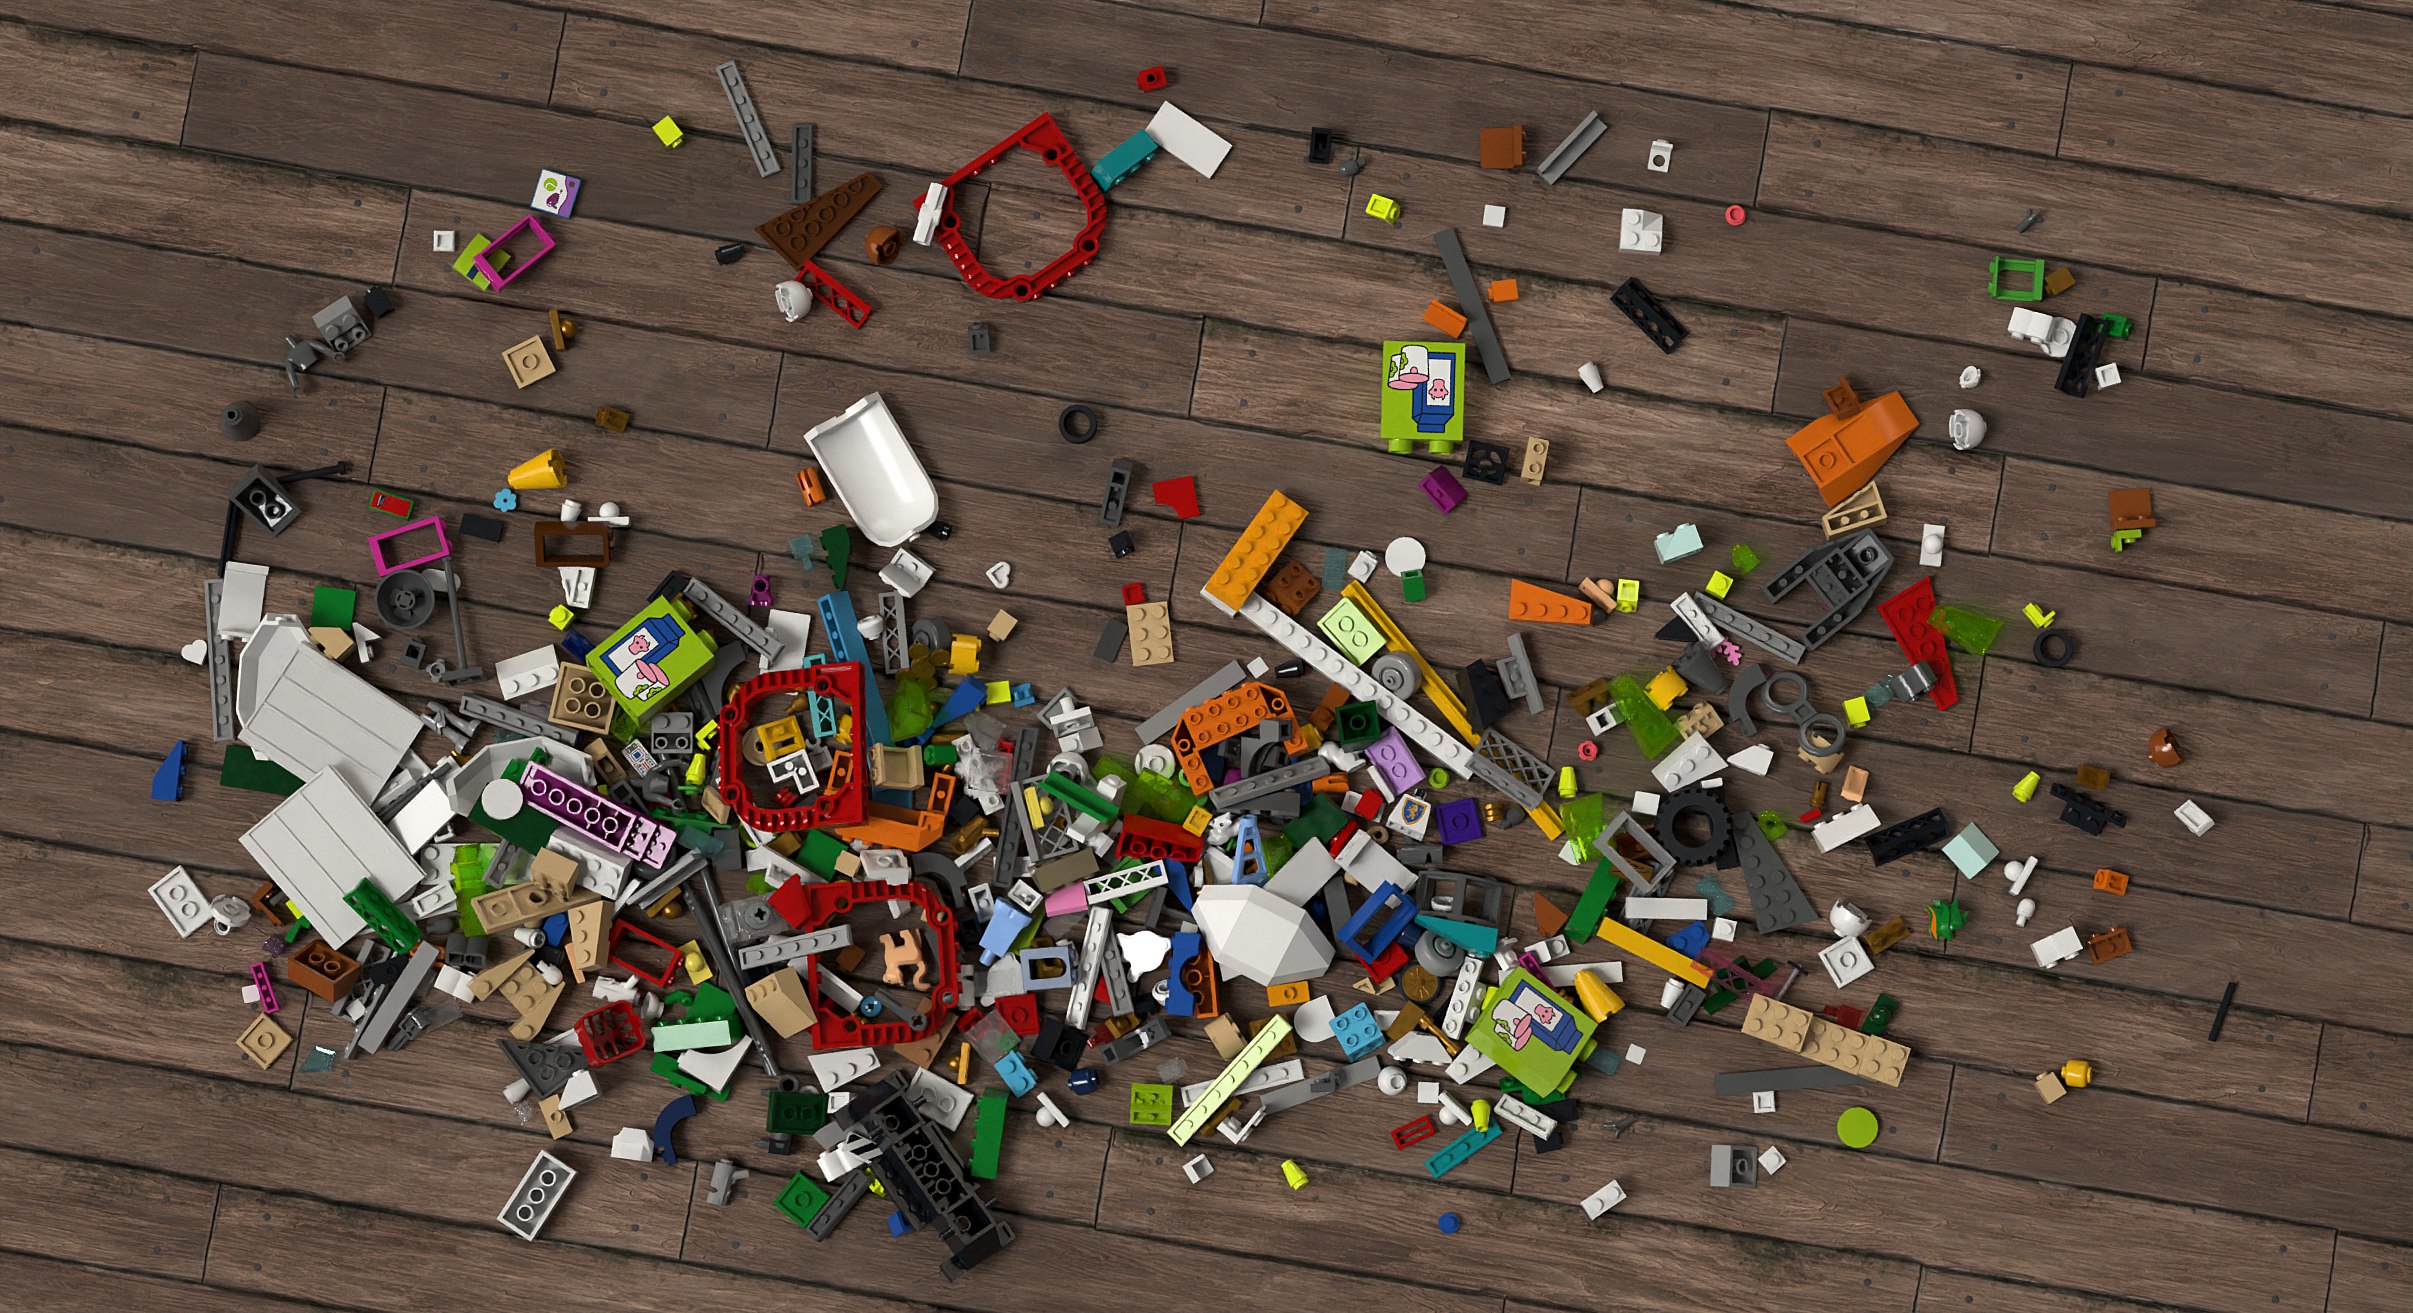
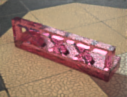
(1748, 977)

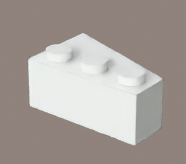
(1688, 763)
(1468, 1064)
(843, 1067)

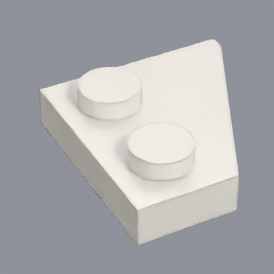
(578, 585)

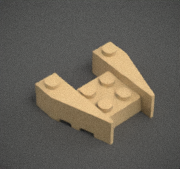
(523, 988)

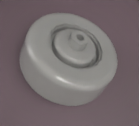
(1398, 674)
(1438, 954)

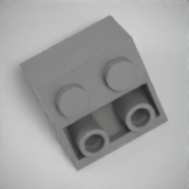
(341, 325)
(673, 732)

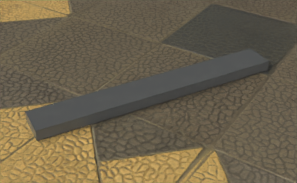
(1472, 306)
(1011, 825)
(1784, 1080)

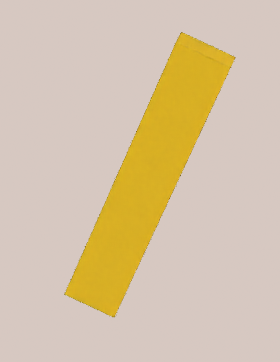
(1652, 951)

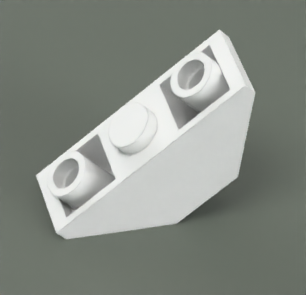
(1420, 1047)

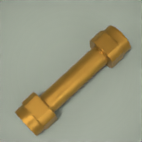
(1427, 1023)
(1233, 1104)

